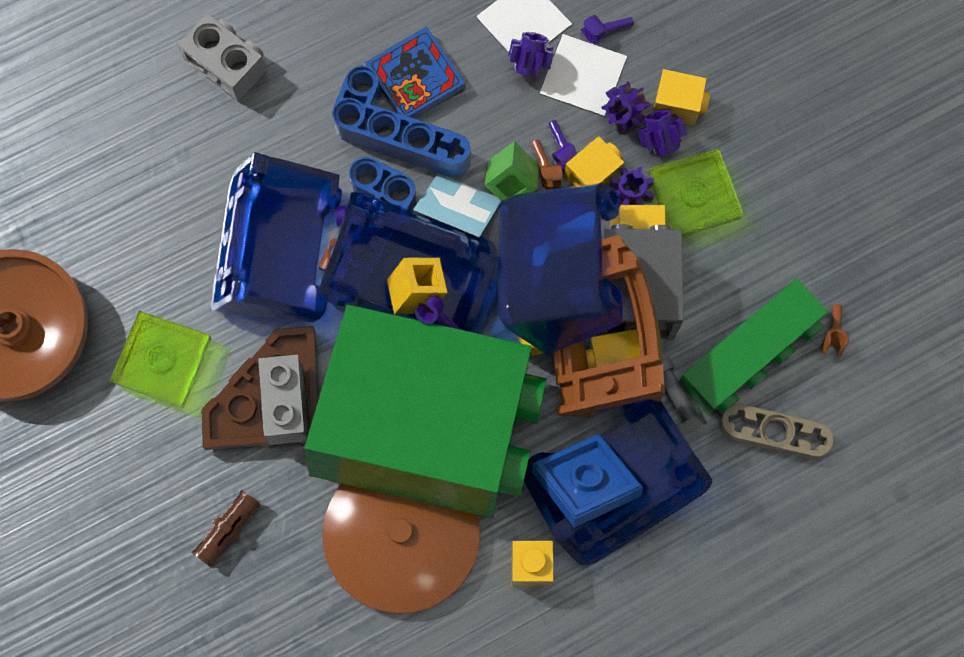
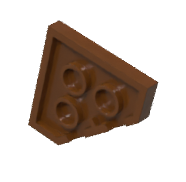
(236, 412)

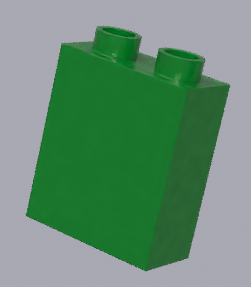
(423, 412)

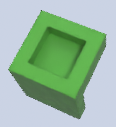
(511, 172)

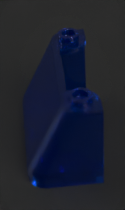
(377, 238)
(274, 240)
(552, 266)
(658, 459)

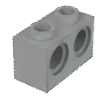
(217, 61)
(283, 399)

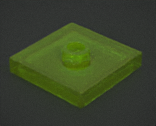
(696, 192)
(161, 359)

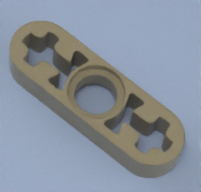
(801, 447)

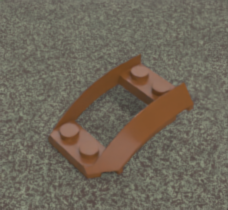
(623, 381)

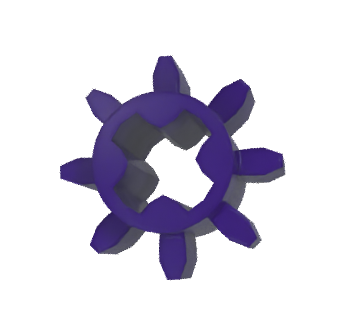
(531, 54)
(625, 105)
(662, 132)
(635, 181)

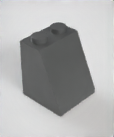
(662, 262)

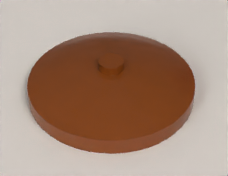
(39, 324)
(397, 549)

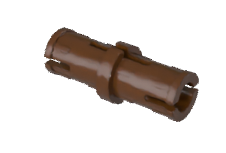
(226, 528)

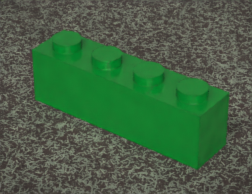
(752, 347)

